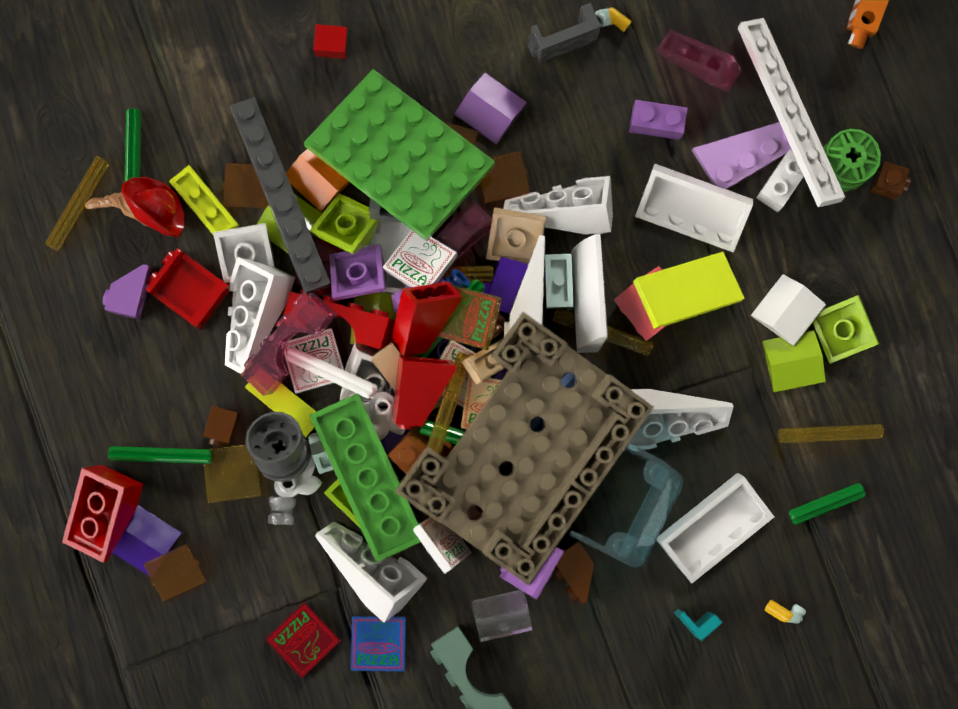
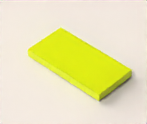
(688, 290)

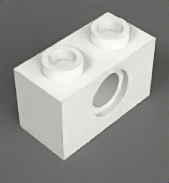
(781, 182)

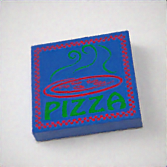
(378, 644)

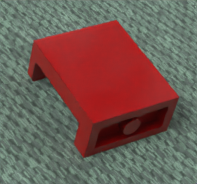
(187, 288)

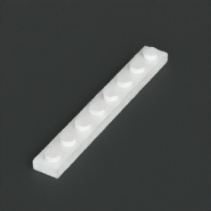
(791, 113)

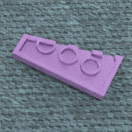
(742, 155)

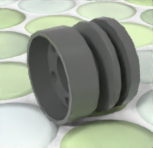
(278, 446)

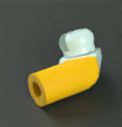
(612, 16)
(784, 614)

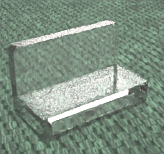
(501, 615)

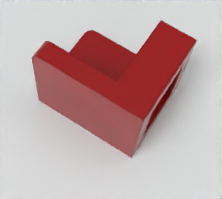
(330, 41)

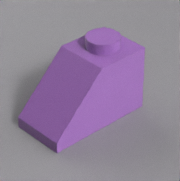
(128, 293)

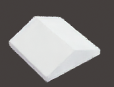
(243, 242)
(788, 309)

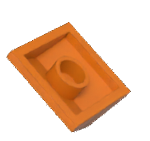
(316, 180)

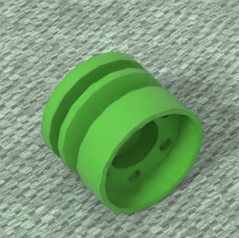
(859, 145)

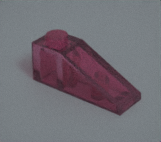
(700, 60)
(465, 229)

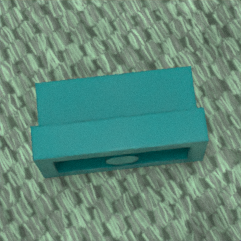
(701, 627)

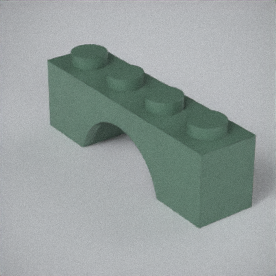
(453, 652)

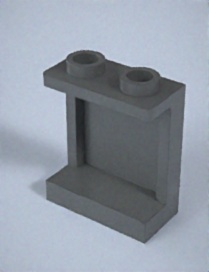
(565, 40)

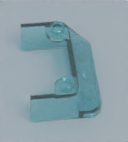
(636, 545)

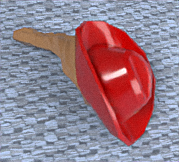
(149, 203)

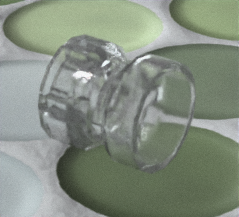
(281, 510)

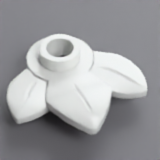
(382, 418)
(303, 484)

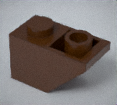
(577, 571)

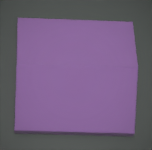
(490, 108)
(357, 273)

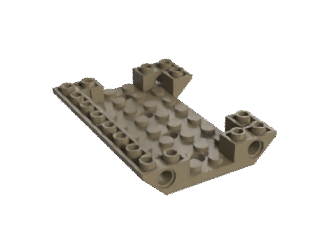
(551, 468)

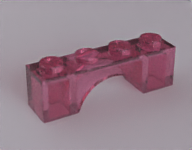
(267, 368)

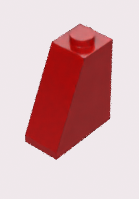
(422, 316)
(418, 388)

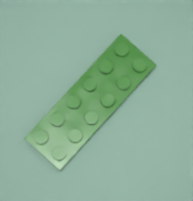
(366, 476)

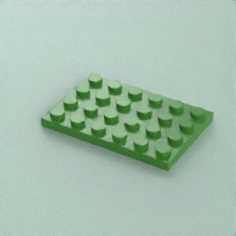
(399, 154)

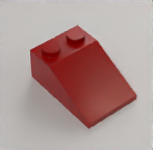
(101, 511)

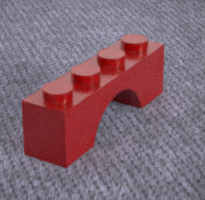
(369, 328)

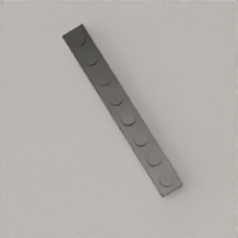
(280, 196)

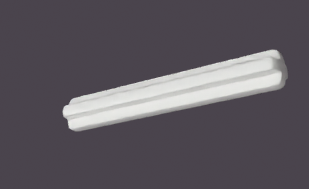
(331, 373)

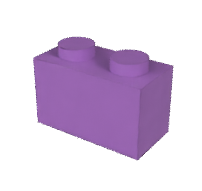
(658, 119)

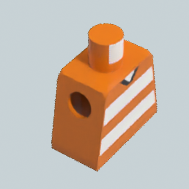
(873, 11)

